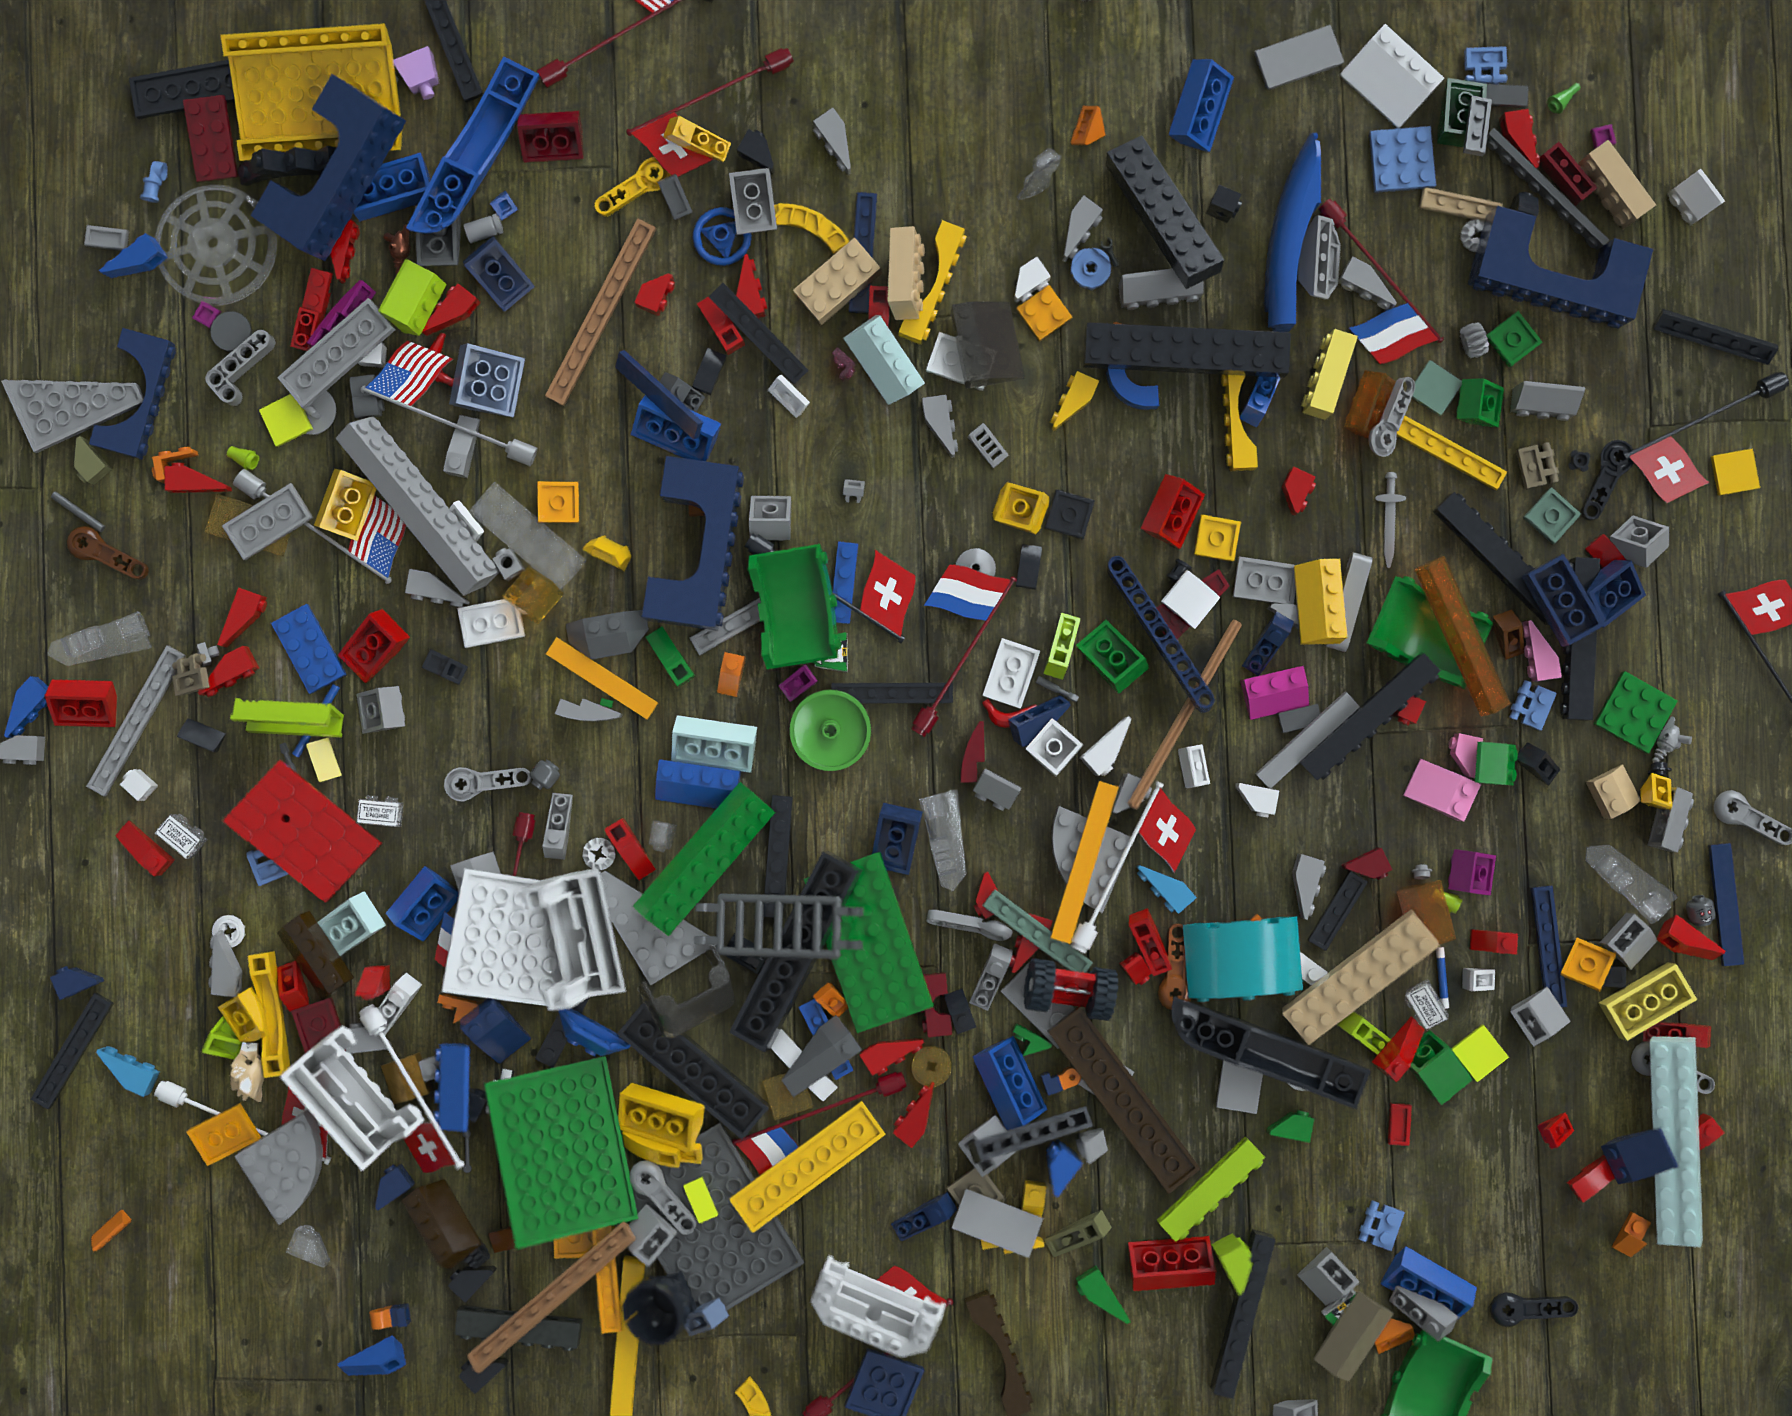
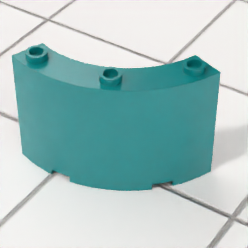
(1243, 958)

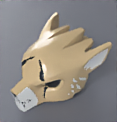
(247, 1077)

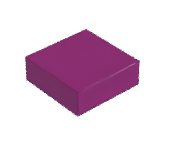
(1602, 134)
(206, 314)

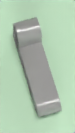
(242, 366)

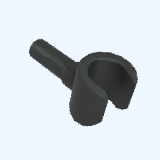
(1108, 249)

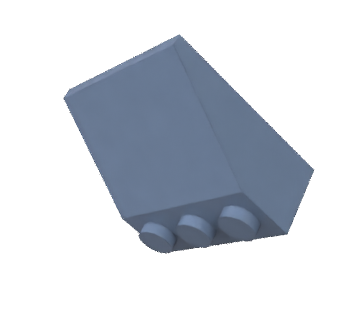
(486, 380)

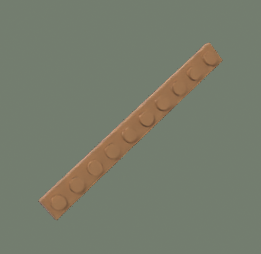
(600, 312)
(551, 1297)

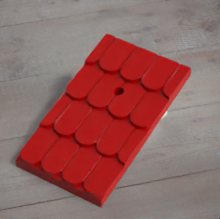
(302, 831)

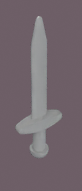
(1390, 504)

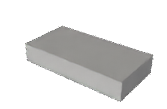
(106, 238)

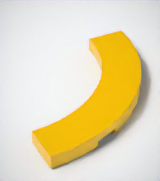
(813, 222)
(753, 1398)

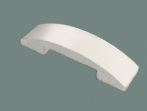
(789, 1052)

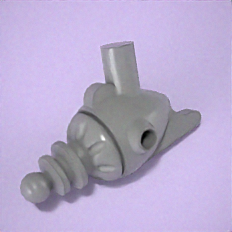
(1669, 740)

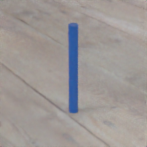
(305, 739)

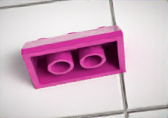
(1276, 692)

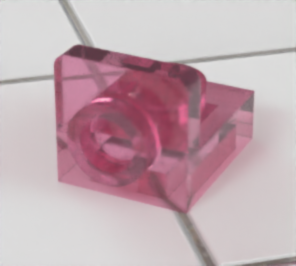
(843, 360)

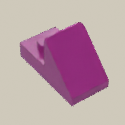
(798, 683)

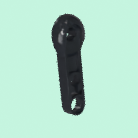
(1607, 476)
(1528, 1308)

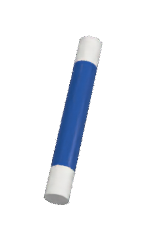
(1442, 976)

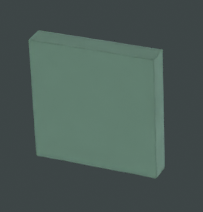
(1435, 388)
(1552, 515)

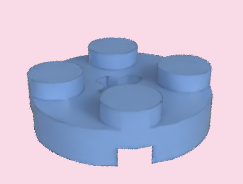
(1079, 269)

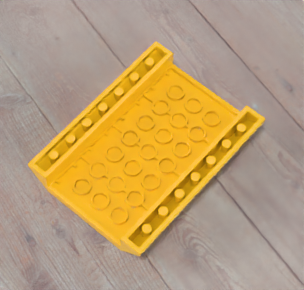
(284, 72)

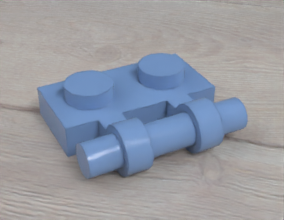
(1486, 59)
(1538, 707)
(1386, 1228)

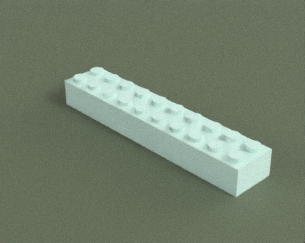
(1677, 1115)

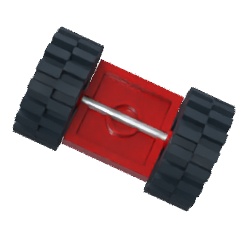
(1089, 990)

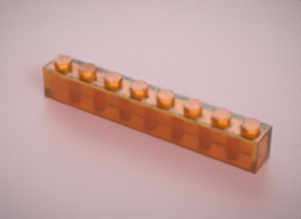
(1462, 636)

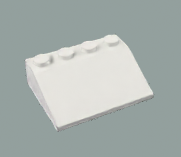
(1391, 76)

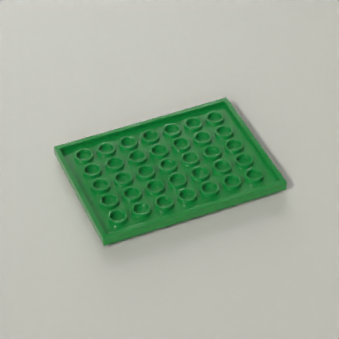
(560, 1152)

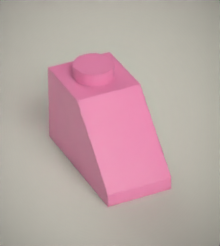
(1465, 752)

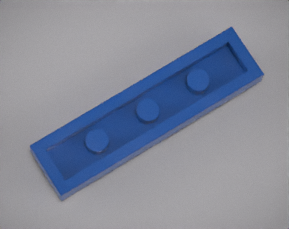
(844, 579)
(814, 1018)

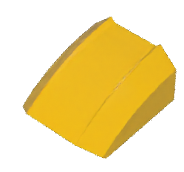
(1021, 507)
(608, 552)
(245, 1016)

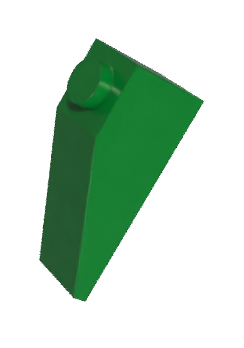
(1097, 1290)

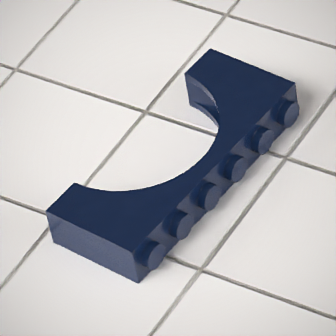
(133, 434)

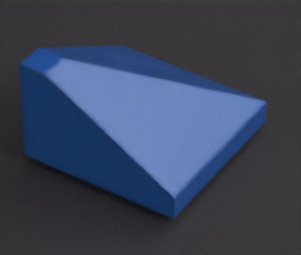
(503, 205)

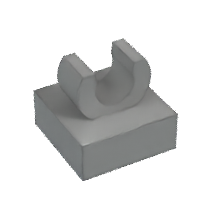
(853, 488)
(209, 652)

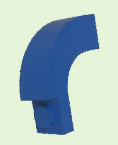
(1131, 394)

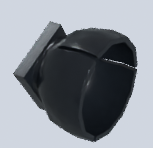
(661, 1306)

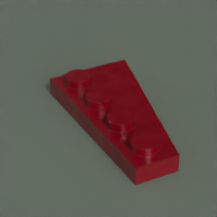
(1176, 624)

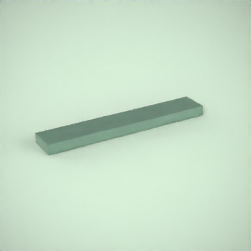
(1036, 932)

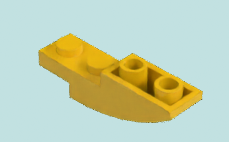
(659, 1152)

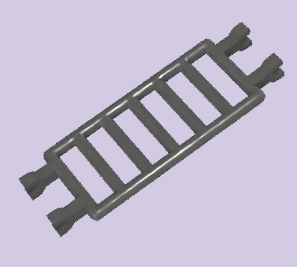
(777, 950)

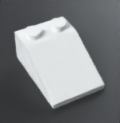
(1104, 752)

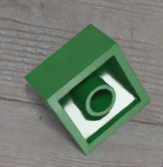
(1480, 402)
(1496, 763)

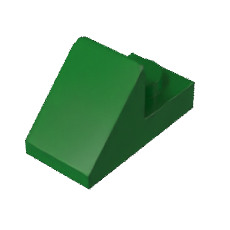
(1035, 1044)

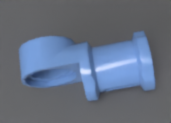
(151, 184)

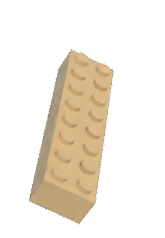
(1360, 977)

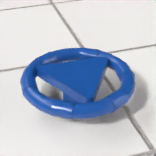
(720, 236)

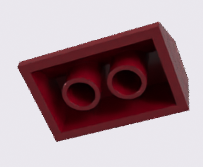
(550, 136)

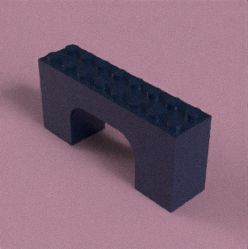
(365, 138)
(1506, 269)
(700, 598)

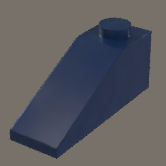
(1030, 723)

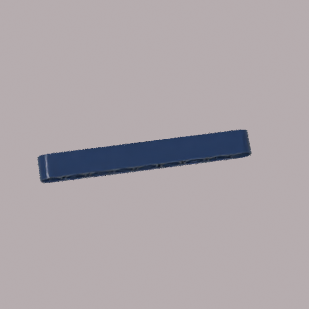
(1163, 643)

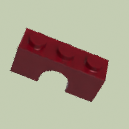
(936, 1023)

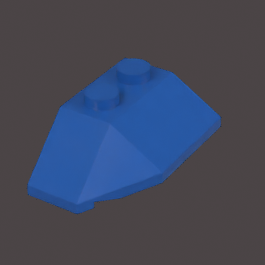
(590, 1034)

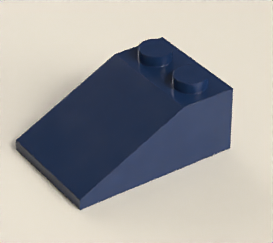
(498, 273)
(1615, 590)
(897, 836)
(494, 1030)
(1639, 1155)

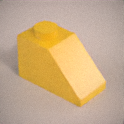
(1657, 792)
(1033, 1197)

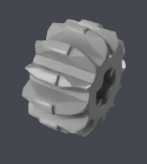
(1474, 340)

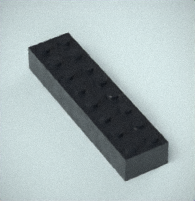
(1164, 212)
(696, 1073)

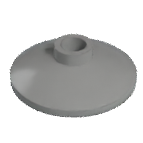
(978, 557)

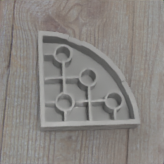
(1065, 838)
(285, 1164)

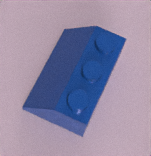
(423, 904)
(1061, 1165)

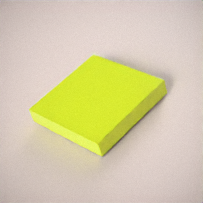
(285, 420)
(1479, 1053)

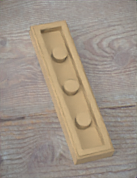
(1456, 204)

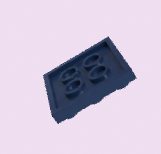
(883, 1385)

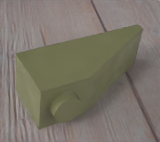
(1078, 1233)

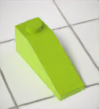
(1062, 646)
(1364, 1032)

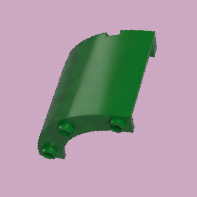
(795, 606)
(1410, 627)
(1436, 1378)

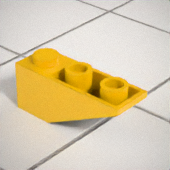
(696, 138)
(1079, 395)

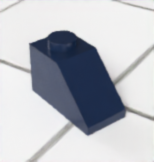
(72, 981)
(392, 1185)

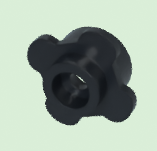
(1584, 457)
(1659, 768)

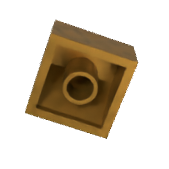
(398, 1085)

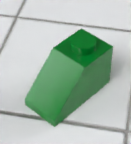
(1293, 1126)

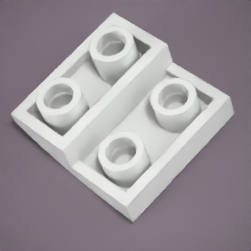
(1190, 599)

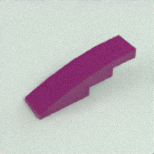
(342, 309)

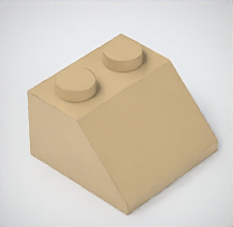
(1613, 792)

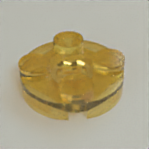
(931, 1054)

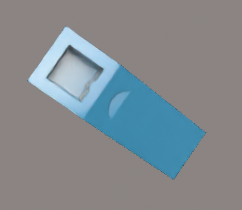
(1173, 891)
(131, 1074)

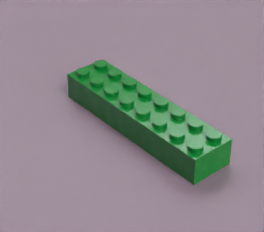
(703, 859)

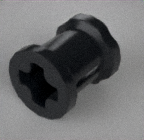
(1178, 570)

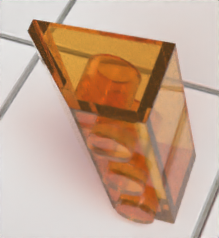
(1369, 402)
(1430, 906)

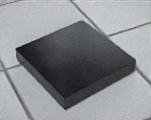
(1069, 514)

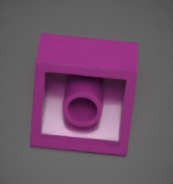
(1472, 872)

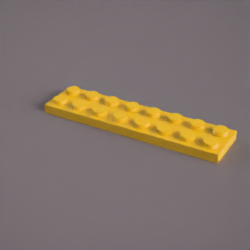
(807, 1166)

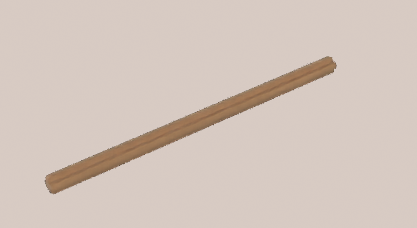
(1182, 717)

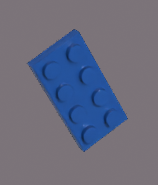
(308, 648)

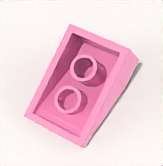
(1442, 790)

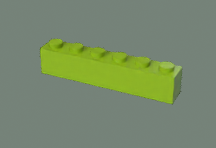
(1210, 1189)

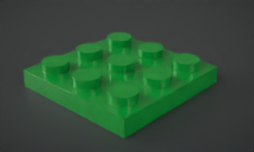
(1635, 712)

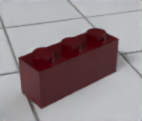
(1567, 174)

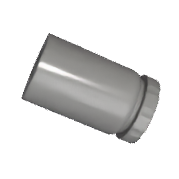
(483, 228)

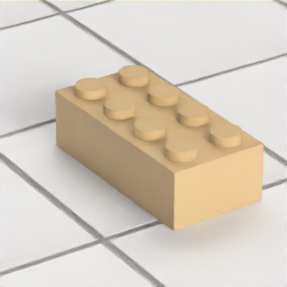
(1616, 185)
(905, 273)
(837, 281)

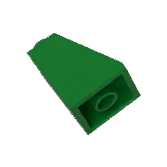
(1438, 1068)

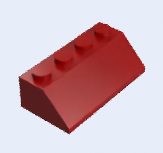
(1171, 1263)

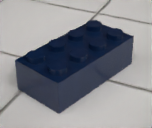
(1563, 600)

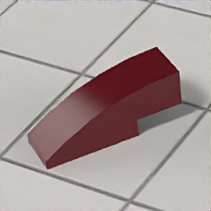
(973, 753)

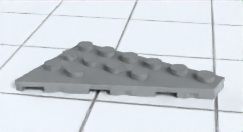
(63, 409)
(649, 946)

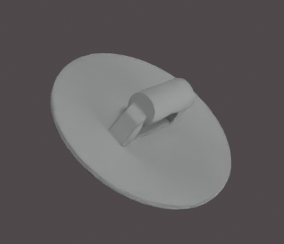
(321, 413)

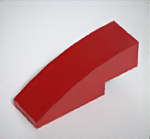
(1592, 1179)

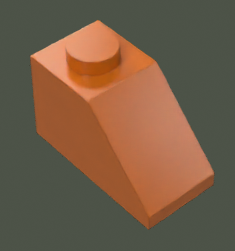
(731, 674)

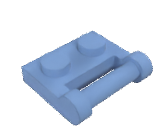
(266, 871)

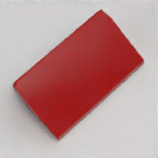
(1604, 550)

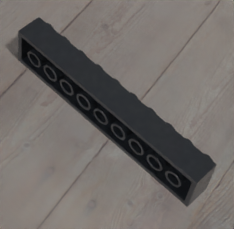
(1186, 350)
(785, 976)

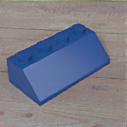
(1201, 104)
(394, 187)
(658, 429)
(694, 783)
(1010, 1083)
(452, 1086)
(1429, 1280)

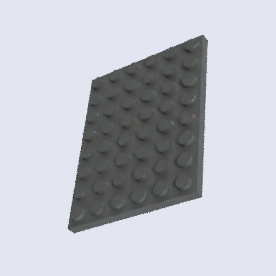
(722, 1253)

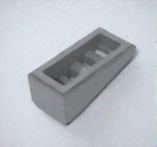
(972, 437)

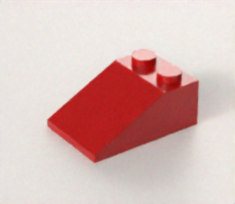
(373, 645)

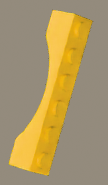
(947, 242)
(1241, 449)
(274, 1045)

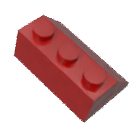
(1173, 511)
(82, 703)

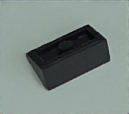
(201, 735)
(752, 963)

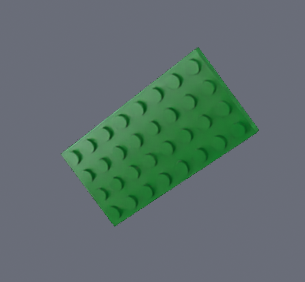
(885, 975)

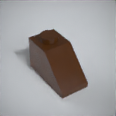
(1509, 634)

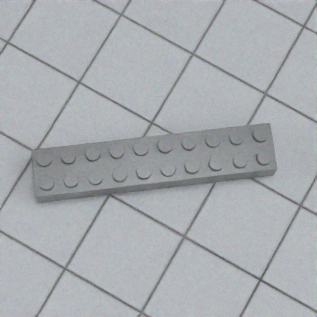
(417, 504)

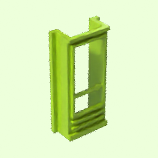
(289, 718)

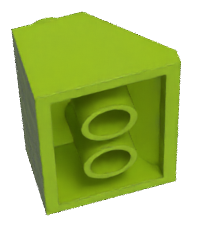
(412, 298)
(1234, 1259)

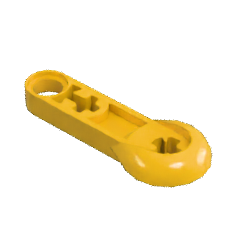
(633, 186)

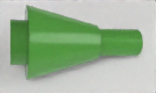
(1560, 100)

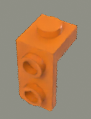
(166, 456)

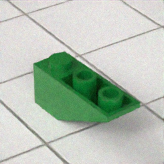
(670, 657)

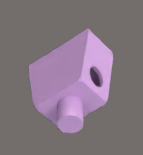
(418, 71)

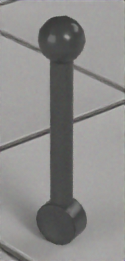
(467, 1168)

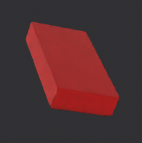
(1399, 1124)

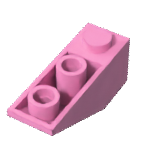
(1541, 657)

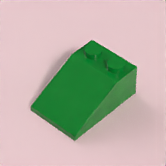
(1113, 656)

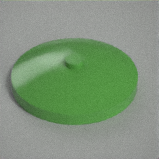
(830, 730)

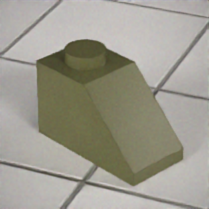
(89, 462)

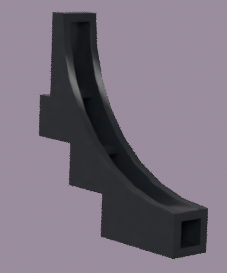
(274, 164)

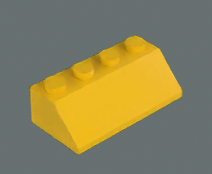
(1320, 602)
(660, 1116)

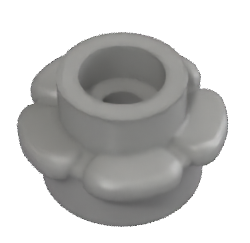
(1421, 872)

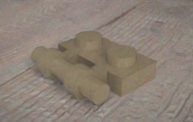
(1532, 468)
(193, 680)

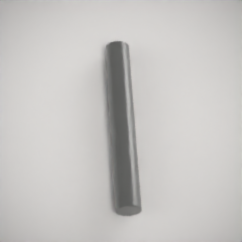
(77, 511)

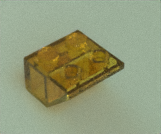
(533, 595)

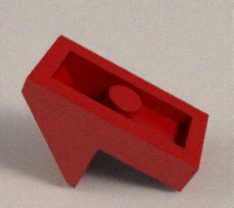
(1556, 1130)

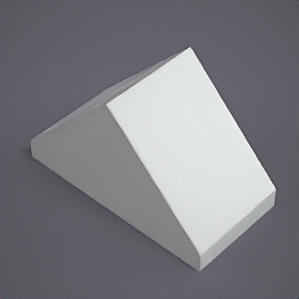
(1478, 979)

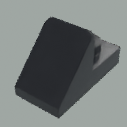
(959, 1011)

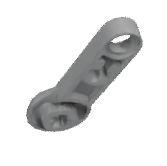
(1383, 435)
(479, 782)
(1748, 816)
(992, 929)
(1645, 1069)
(660, 1193)

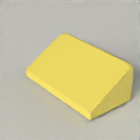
(323, 760)

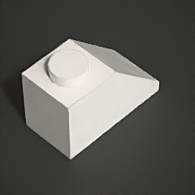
(1259, 799)

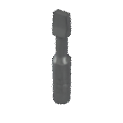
(1055, 688)
(284, 749)

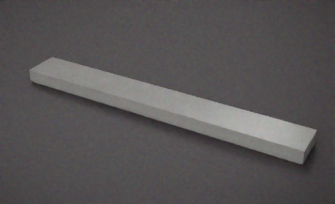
(135, 722)

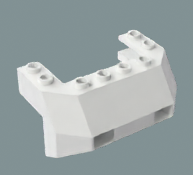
(580, 936)
(347, 1100)
(875, 1311)

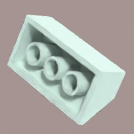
(884, 360)
(713, 743)

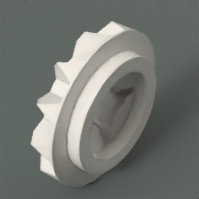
(1468, 231)
(607, 849)
(232, 922)

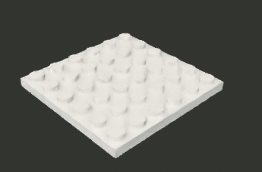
(499, 944)

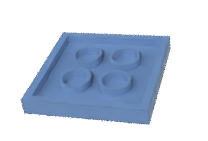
(1402, 159)

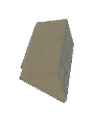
(1352, 1336)

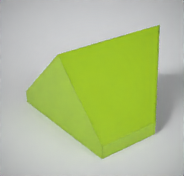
(222, 1041)

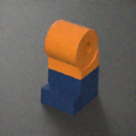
(1066, 1079)
(390, 1316)

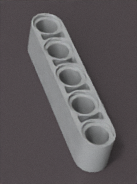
(1353, 589)

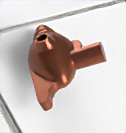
(399, 246)

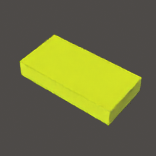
(700, 1199)

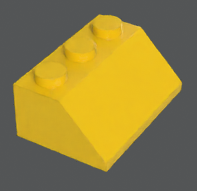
(345, 504)

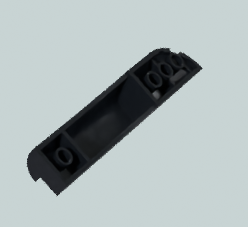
(1269, 1053)

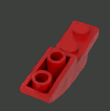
(313, 308)

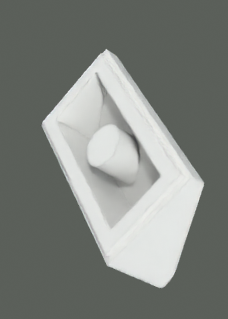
(1193, 766)

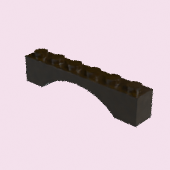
(983, 1313)

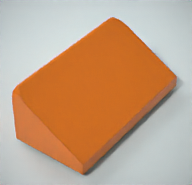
(110, 1230)

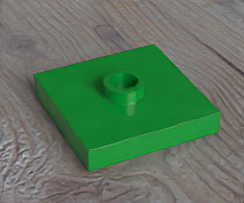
(1513, 339)

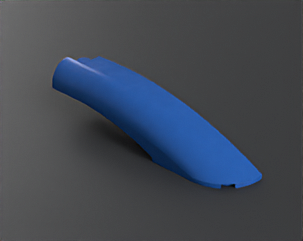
(475, 148)
(1294, 210)

